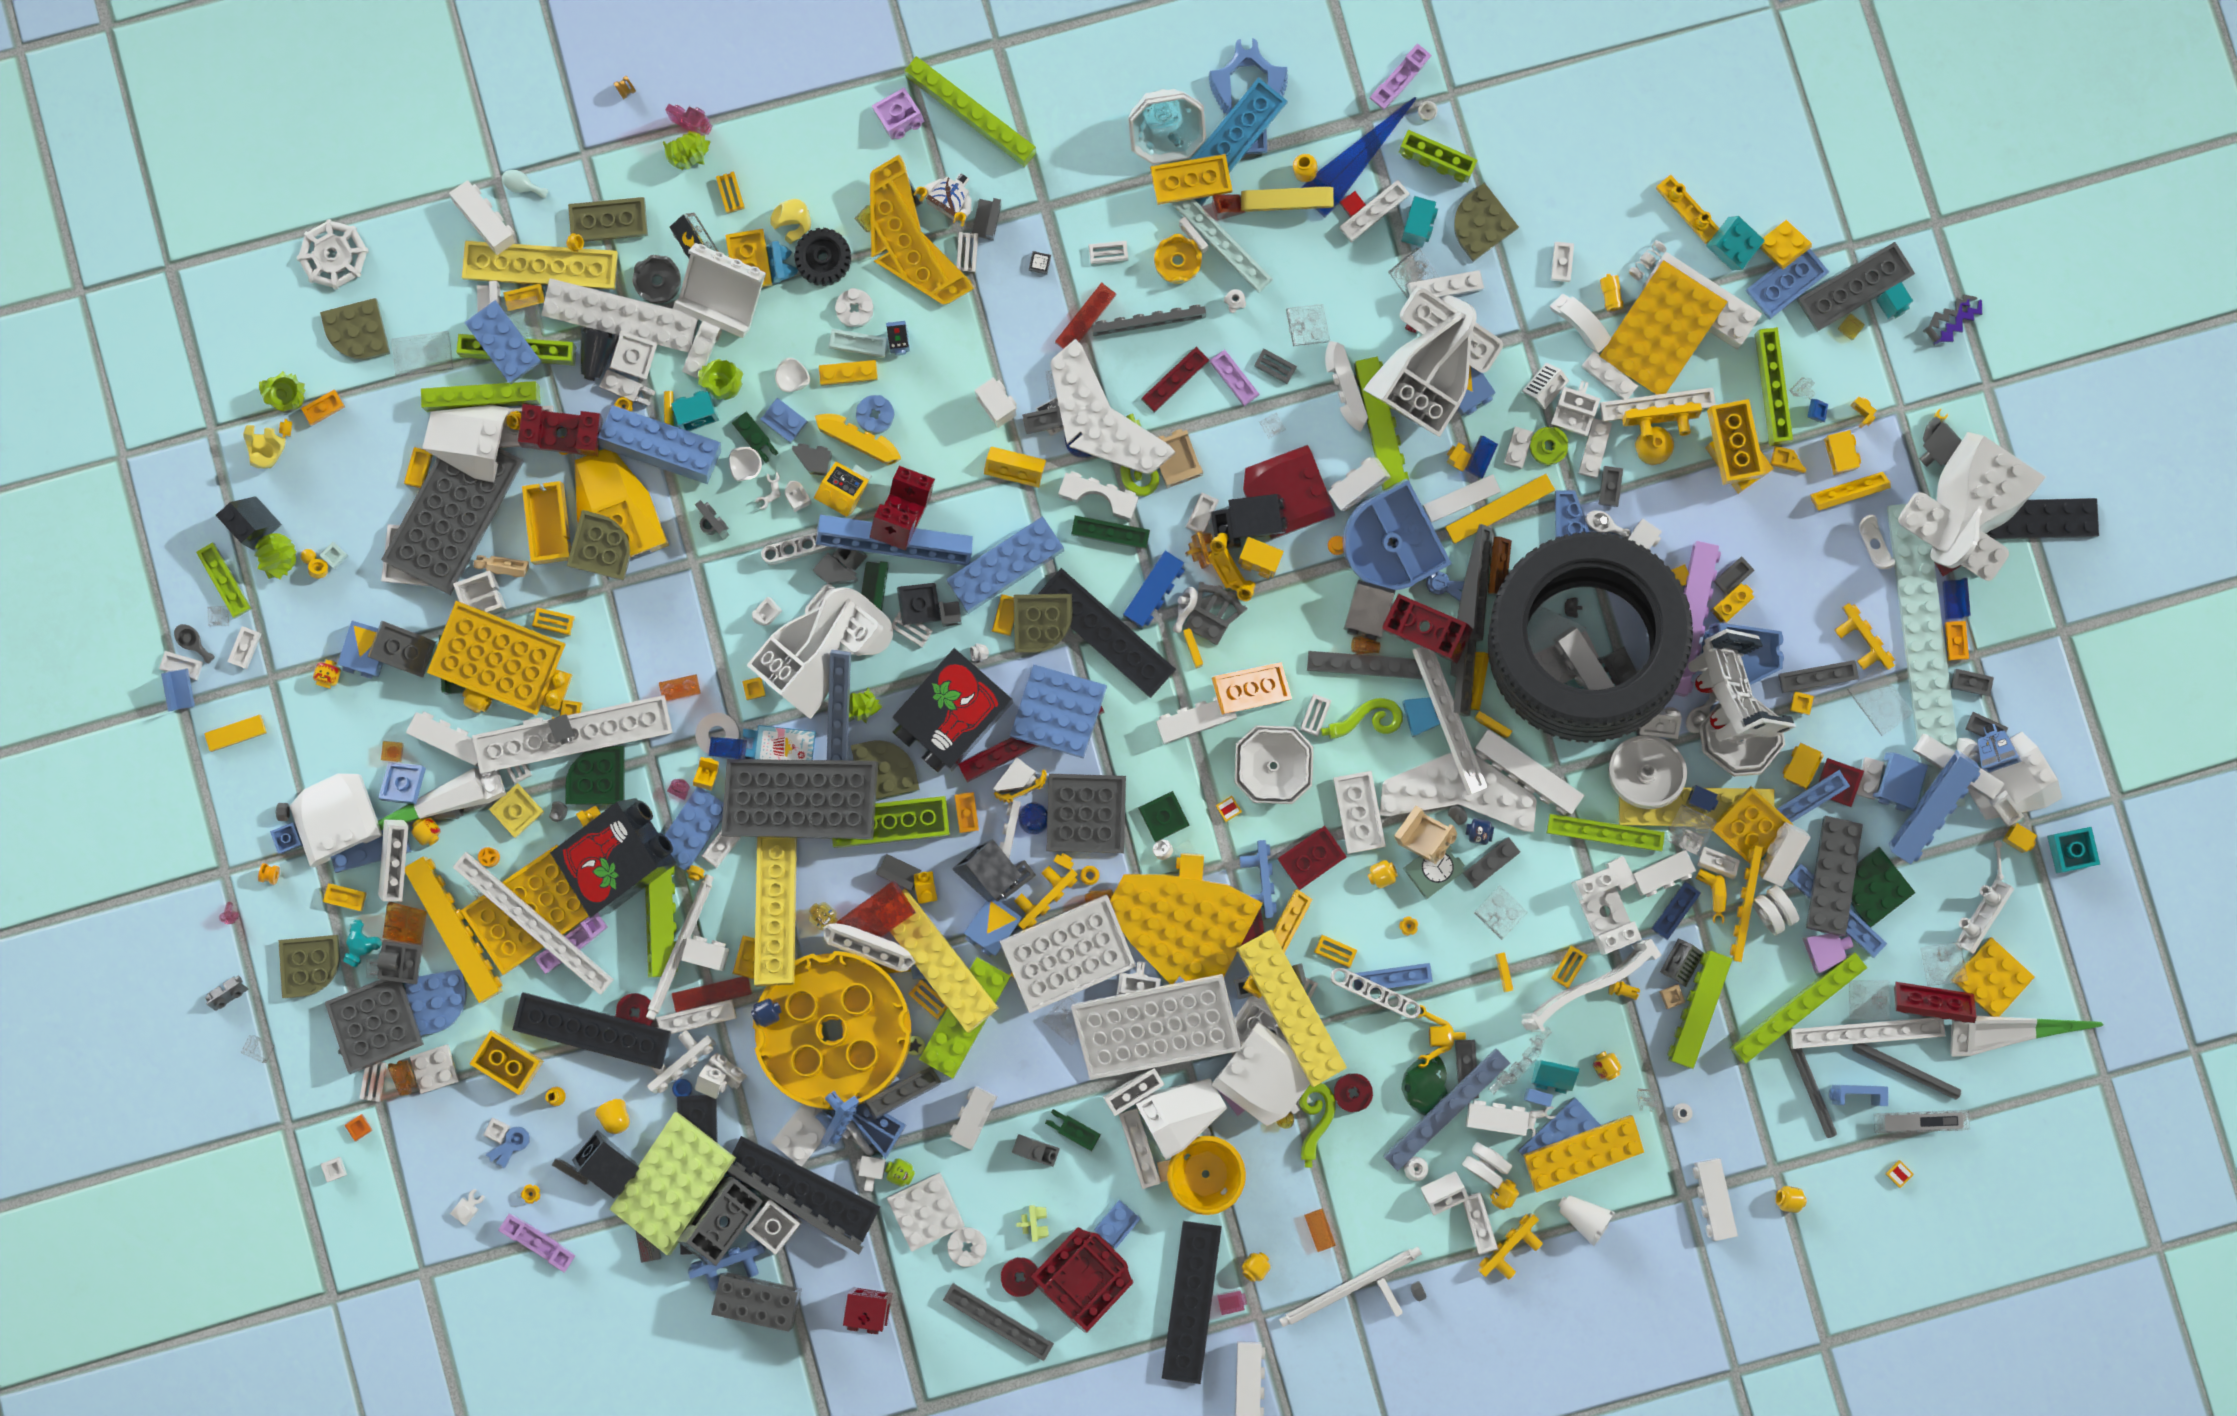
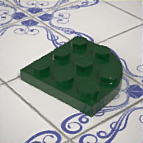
(597, 777)
(1878, 887)

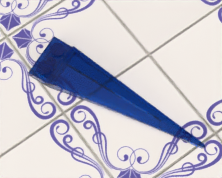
(1348, 166)

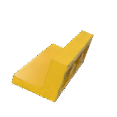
(1014, 467)

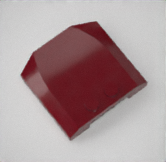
(1298, 482)
(1083, 1278)

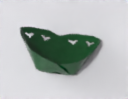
(1425, 1085)

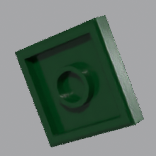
(1164, 816)

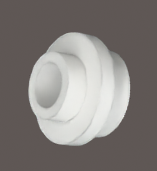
(1676, 1113)

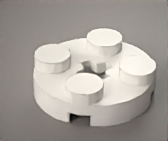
(854, 318)
(966, 1258)

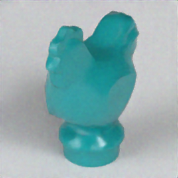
(359, 944)

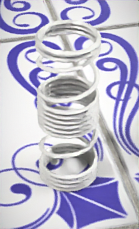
(1647, 260)

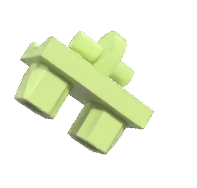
(1037, 1232)

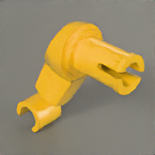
(1718, 890)

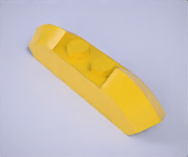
(879, 449)

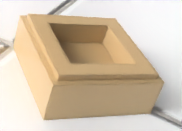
(1672, 996)

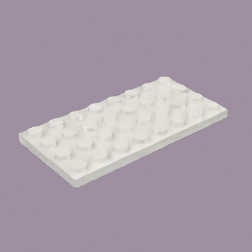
(1156, 1027)

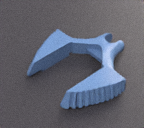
(1220, 79)

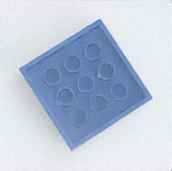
(1058, 711)

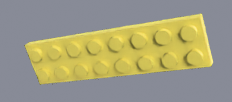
(539, 263)
(1664, 816)
(775, 911)
(944, 968)
(1291, 1008)

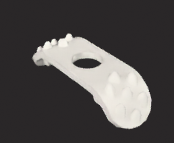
(1870, 530)

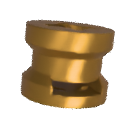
(623, 88)

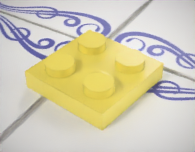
(516, 810)

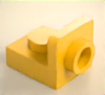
(587, 816)

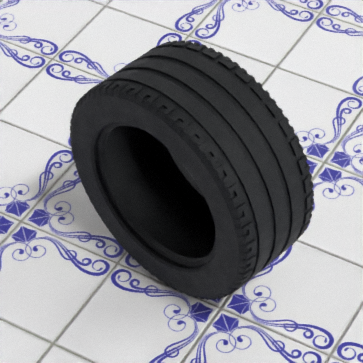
(1604, 564)

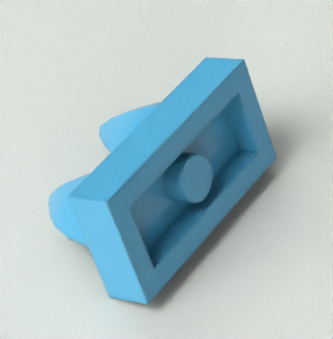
(779, 270)

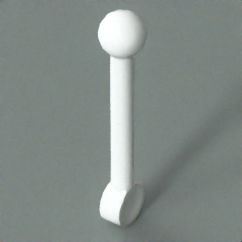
(1997, 844)

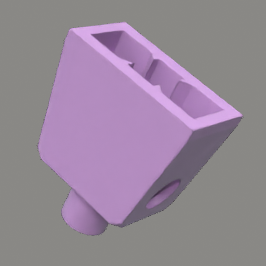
(1826, 950)

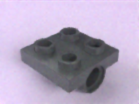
(709, 515)
(399, 961)

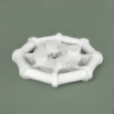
(332, 265)

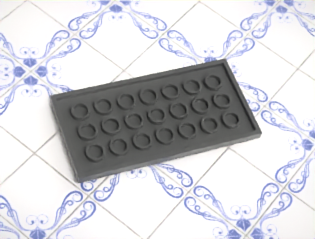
(448, 522)
(799, 799)

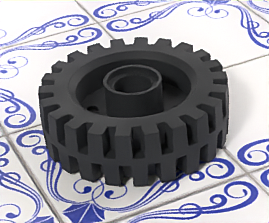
(821, 242)

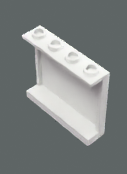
(720, 290)

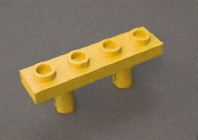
(1687, 208)
(1671, 412)
(1877, 652)
(1059, 884)
(1497, 1260)

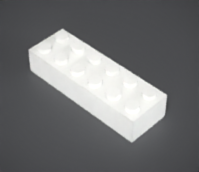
(1736, 317)

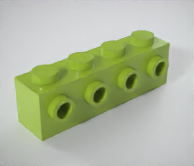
(1437, 156)

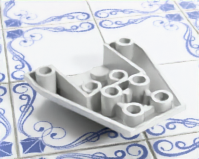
(1180, 1114)

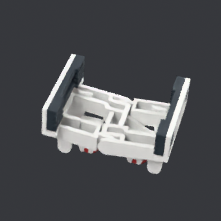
(1727, 678)

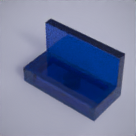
(1956, 599)

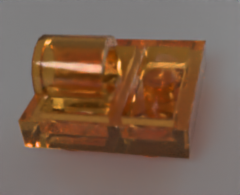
(404, 923)

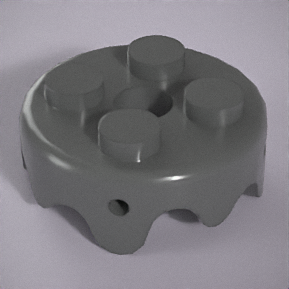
(656, 266)

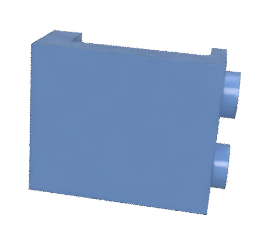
(1901, 782)
(1879, 1094)

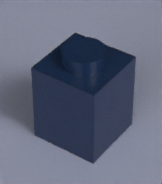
(1702, 799)

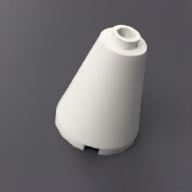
(1586, 1217)

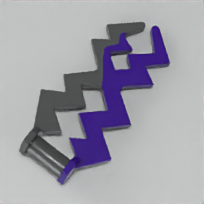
(1959, 316)

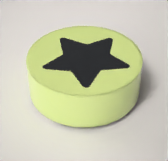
(916, 1046)

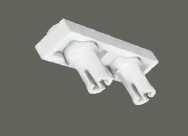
(1984, 916)
(689, 1059)

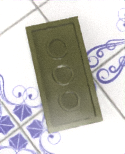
(609, 219)

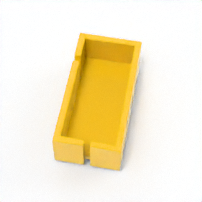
(547, 522)

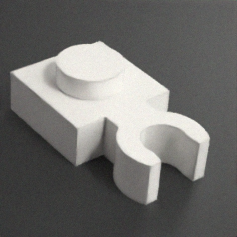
(466, 1209)

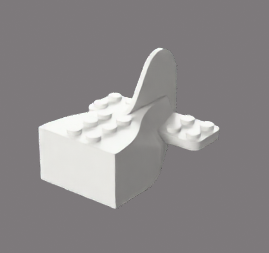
(1431, 373)
(1974, 495)
(798, 654)

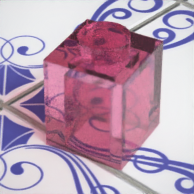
(1231, 1301)

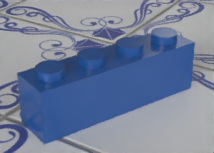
(1153, 590)

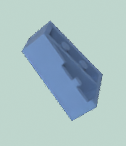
(881, 1132)

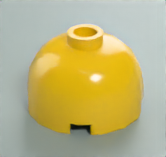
(1656, 449)

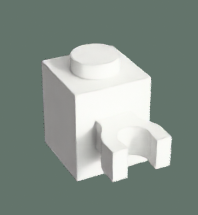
(871, 1168)

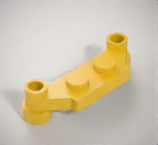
(1228, 570)

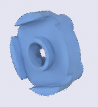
(865, 409)

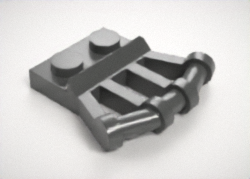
(1207, 624)
(1618, 665)

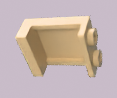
(1183, 464)
(1425, 836)

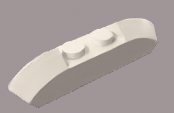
(1337, 362)
(868, 946)

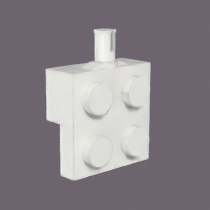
(1575, 410)
(1136, 981)

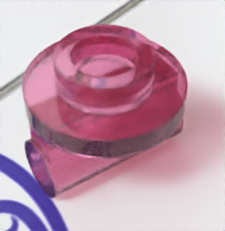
(679, 788)
(229, 916)

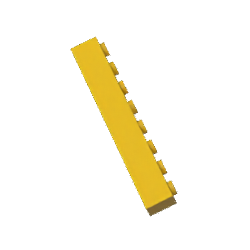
(453, 929)

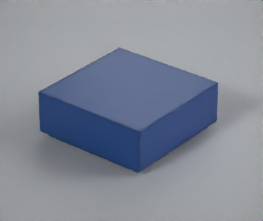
(1817, 410)

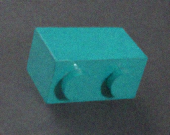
(1895, 301)

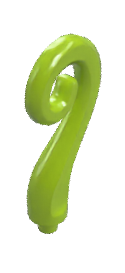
(1127, 479)
(1342, 728)
(1308, 1148)

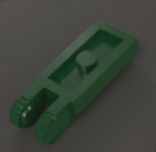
(753, 435)
(1075, 1131)

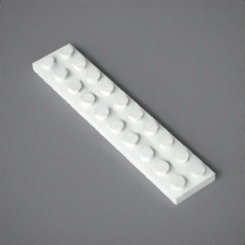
(591, 728)

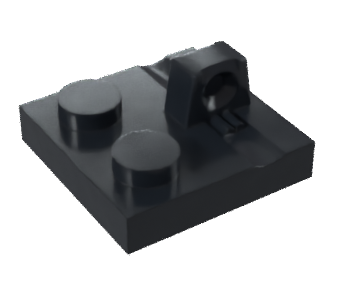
(918, 604)

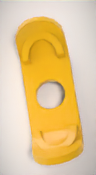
(1008, 798)

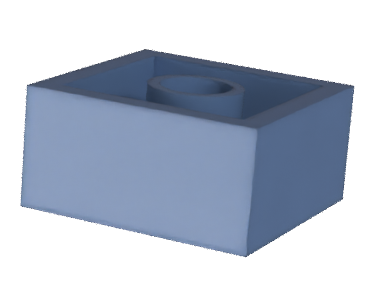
(286, 838)
(1538, 1097)

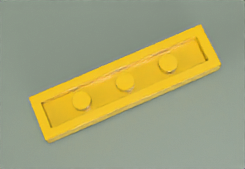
(1850, 491)

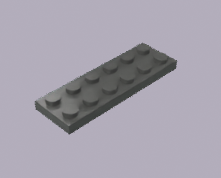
(1855, 286)
(1834, 876)

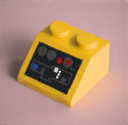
(841, 489)

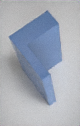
(178, 689)

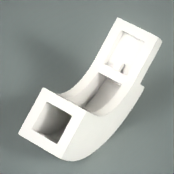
(1583, 321)

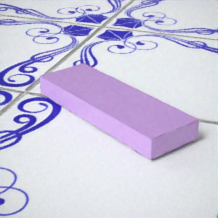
(1234, 378)

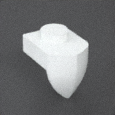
(797, 495)
(766, 612)
(1968, 748)

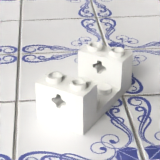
(1615, 929)

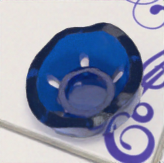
(1033, 816)

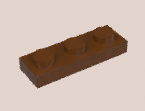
(1499, 564)

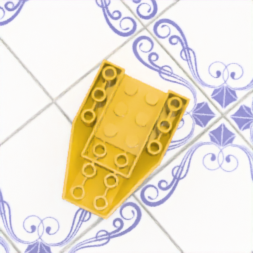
(612, 490)

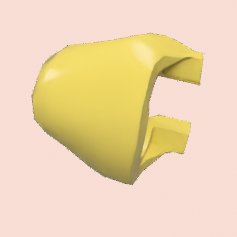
(789, 213)
(263, 448)

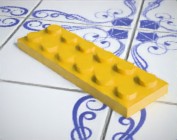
(1583, 1153)

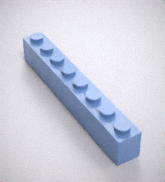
(924, 544)

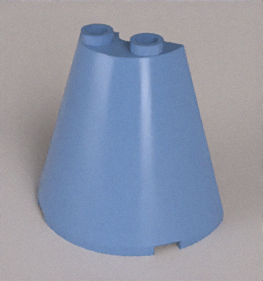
(1761, 661)

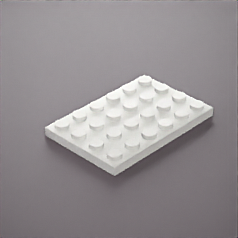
(1067, 953)

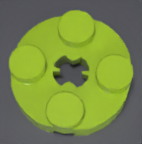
(1545, 456)

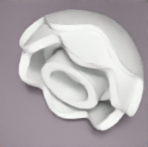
(1420, 1173)

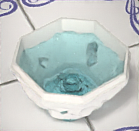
(1167, 126)

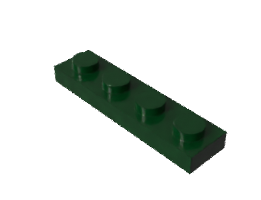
(1110, 532)

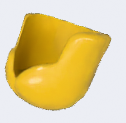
(613, 1116)

